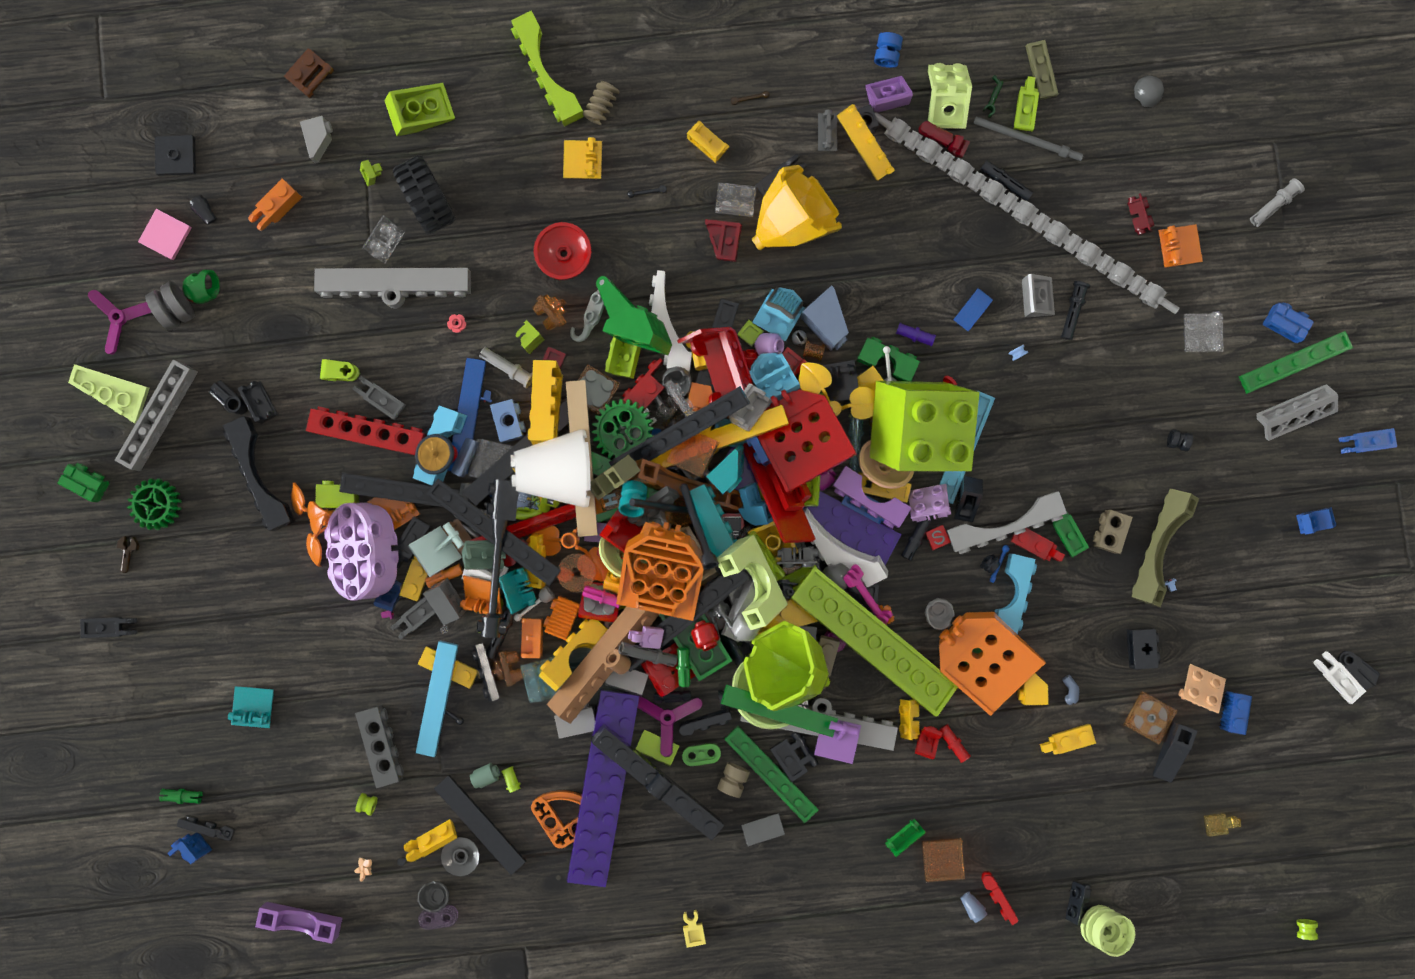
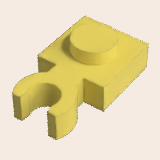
(693, 931)

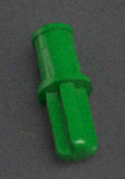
(683, 666)

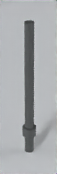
(1063, 151)

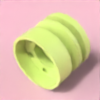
(1108, 930)

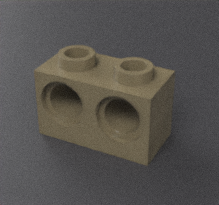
(1117, 534)

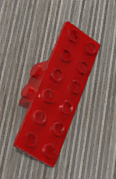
(790, 524)

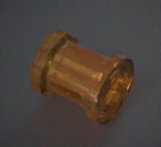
(813, 350)

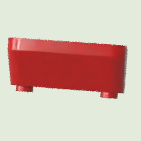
(723, 358)

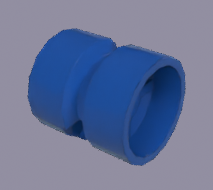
(888, 46)

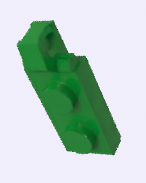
(1070, 535)

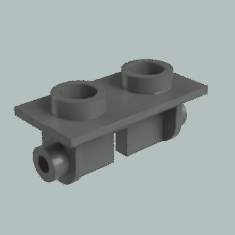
(827, 131)

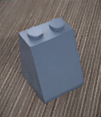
(826, 320)

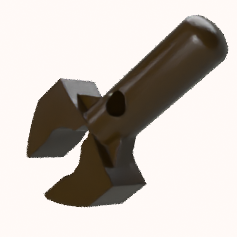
(127, 551)

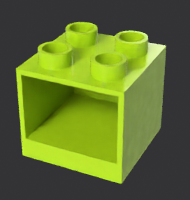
(924, 426)

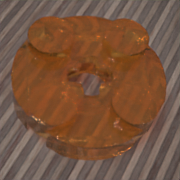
(574, 583)

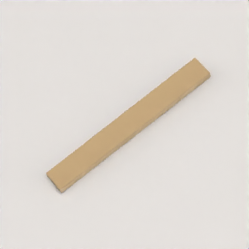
(579, 420)

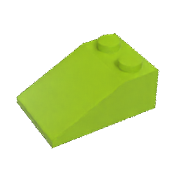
(418, 108)

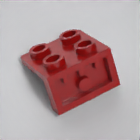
(619, 531)

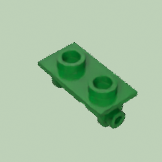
(905, 837)

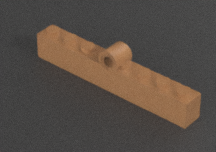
(599, 664)

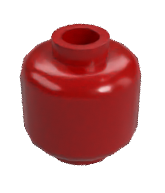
(705, 635)

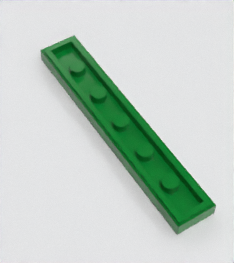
(1295, 362)
(793, 715)
(771, 774)

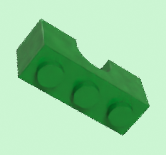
(904, 365)

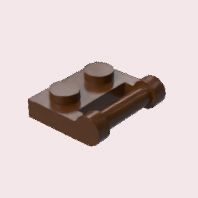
(304, 69)

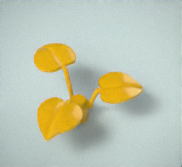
(816, 377)

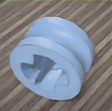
(1018, 352)

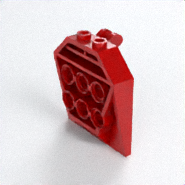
(800, 410)

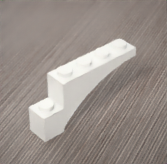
(678, 354)
(836, 552)

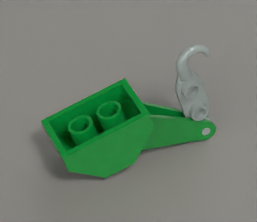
(626, 321)

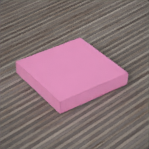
(164, 234)

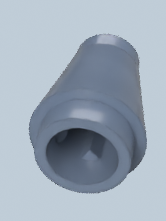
(973, 907)

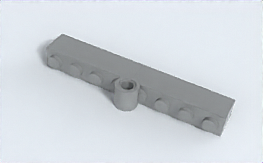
(392, 281)
(871, 733)

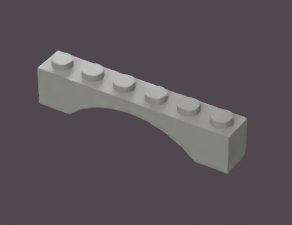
(1044, 508)

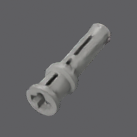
(1283, 196)
(514, 371)

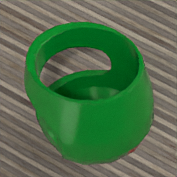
(195, 290)

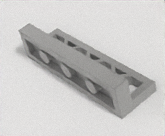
(1298, 408)

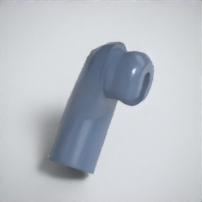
(1073, 694)

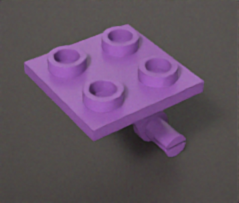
(842, 745)

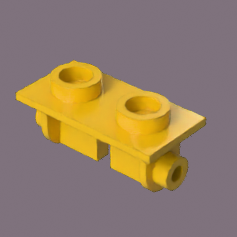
(908, 728)

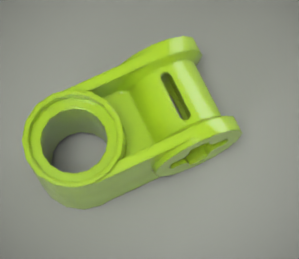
(336, 370)

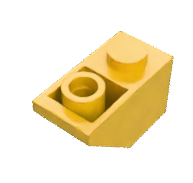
(1033, 691)

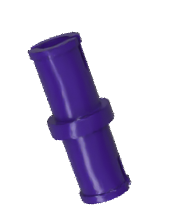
(915, 334)

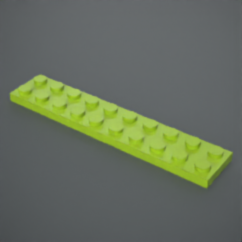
(873, 641)

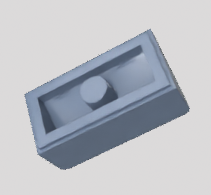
(465, 457)

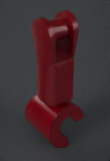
(957, 145)

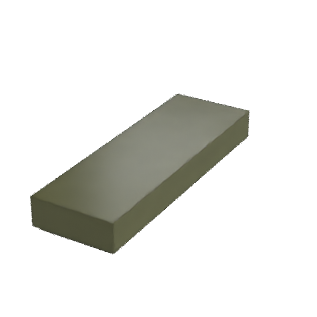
(1042, 69)

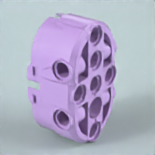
(361, 539)

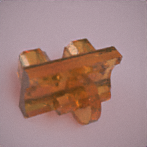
(553, 309)
(506, 660)

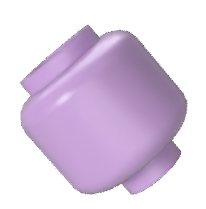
(769, 343)

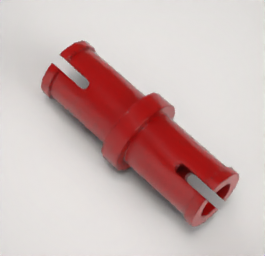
(954, 743)

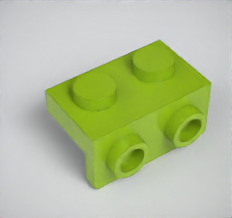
(622, 359)

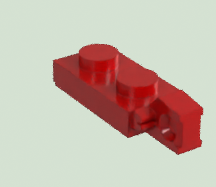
(1037, 545)

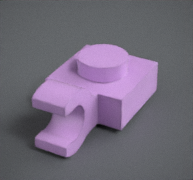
(649, 637)

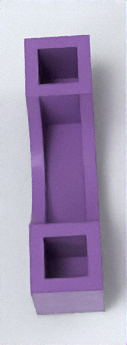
(849, 484)
(282, 917)

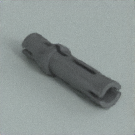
(655, 656)

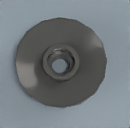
(456, 865)

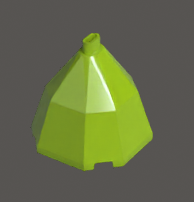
(785, 667)

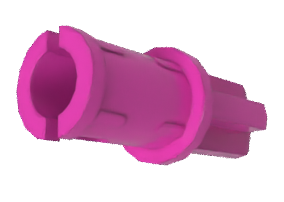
(601, 596)

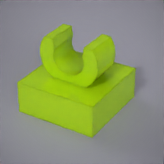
(370, 172)

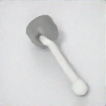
(886, 350)
(545, 596)

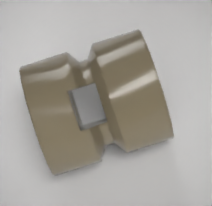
(733, 780)

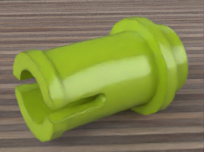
(511, 780)

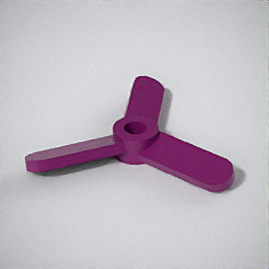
(112, 312)
(667, 726)

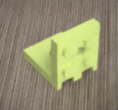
(949, 87)

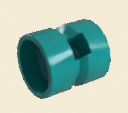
(635, 490)

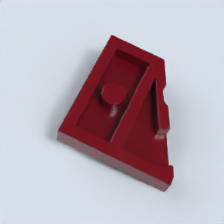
(724, 238)

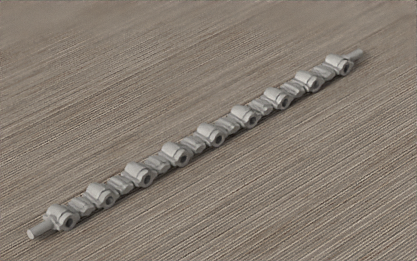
(1025, 212)

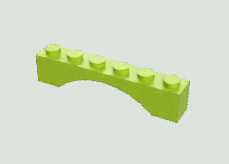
(565, 103)

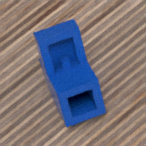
(1316, 520)

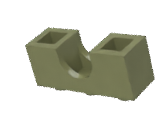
(614, 477)

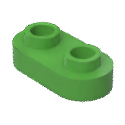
(701, 754)

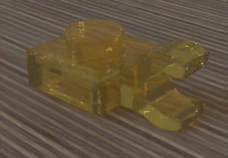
(1218, 824)

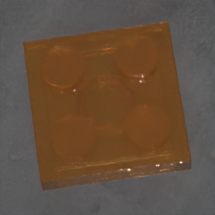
(694, 454)
(943, 860)

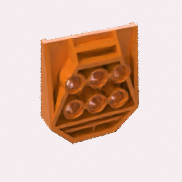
(676, 552)
(1000, 683)

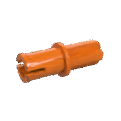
(449, 573)

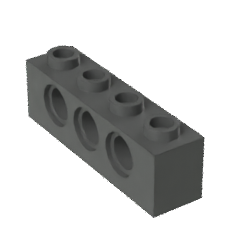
(376, 756)

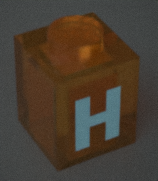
(611, 500)

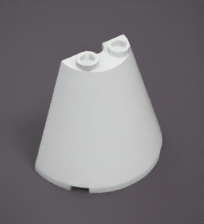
(555, 469)

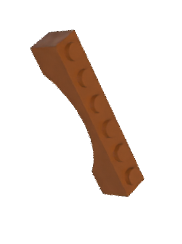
(658, 477)

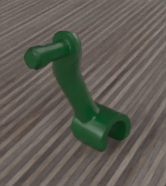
(990, 105)

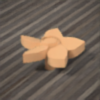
(364, 868)

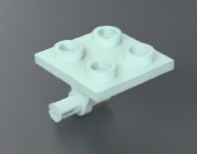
(436, 549)

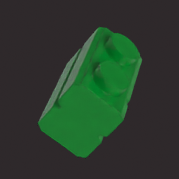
(83, 483)

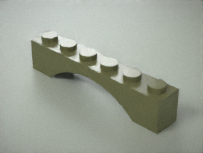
(1177, 510)

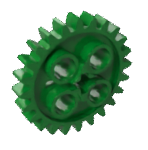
(637, 420)

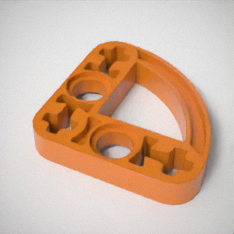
(559, 828)

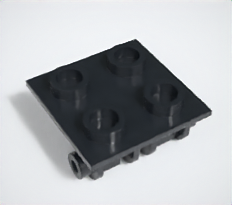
(843, 380)

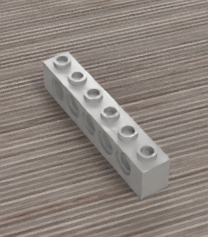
(156, 415)

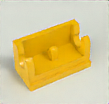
(707, 141)

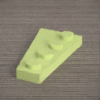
(116, 393)

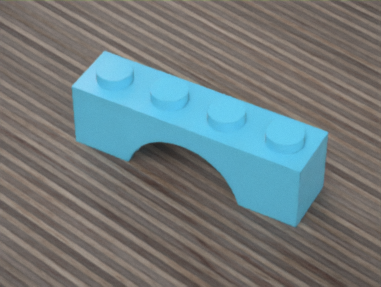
(445, 423)
(1020, 571)

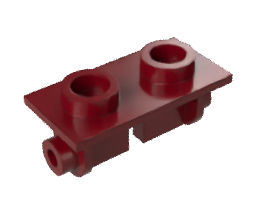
(1139, 206)

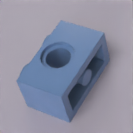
(500, 412)

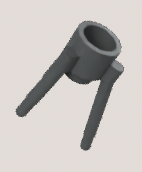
(720, 611)

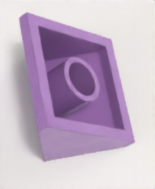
(888, 94)

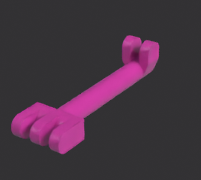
(852, 579)

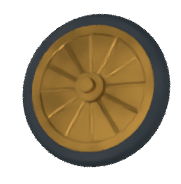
(434, 454)

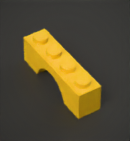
(558, 670)

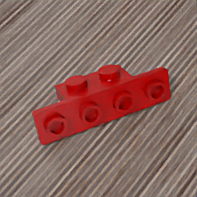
(646, 387)

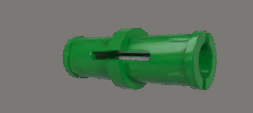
(180, 796)

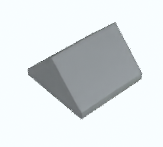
(1038, 296)

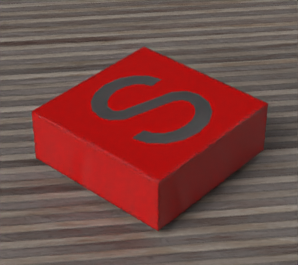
(937, 537)

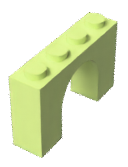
(768, 595)

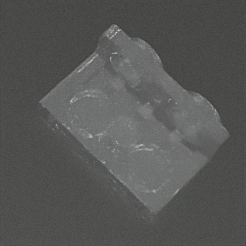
(735, 199)

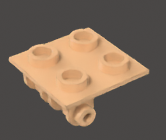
(1203, 688)

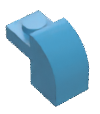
(754, 509)

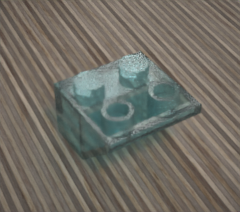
(536, 687)

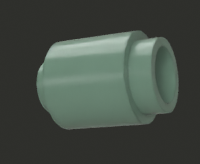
(485, 776)

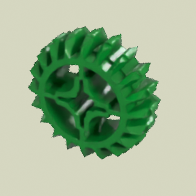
(153, 511)

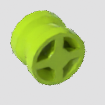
(366, 804)
(1307, 929)

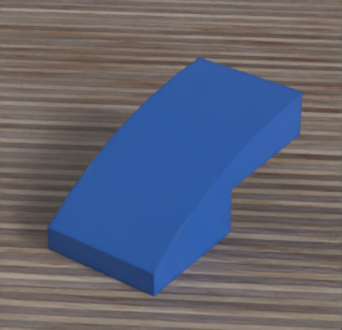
(973, 309)

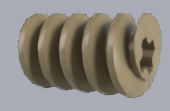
(599, 102)

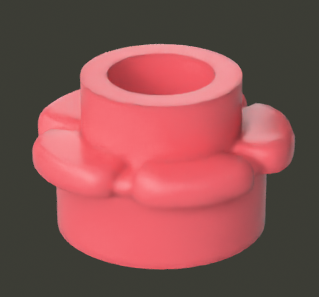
(461, 323)

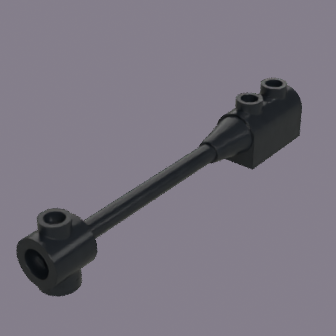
(501, 510)

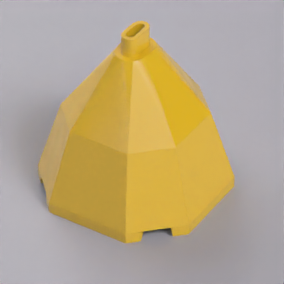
(794, 211)

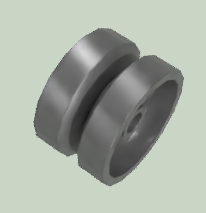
(170, 306)

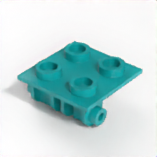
(514, 590)
(251, 707)

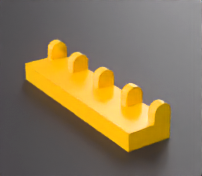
(865, 142)

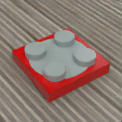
(593, 610)

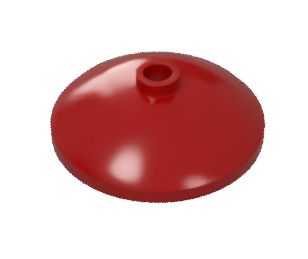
(555, 240)

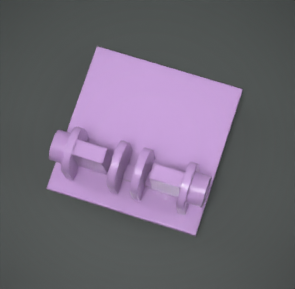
(929, 502)

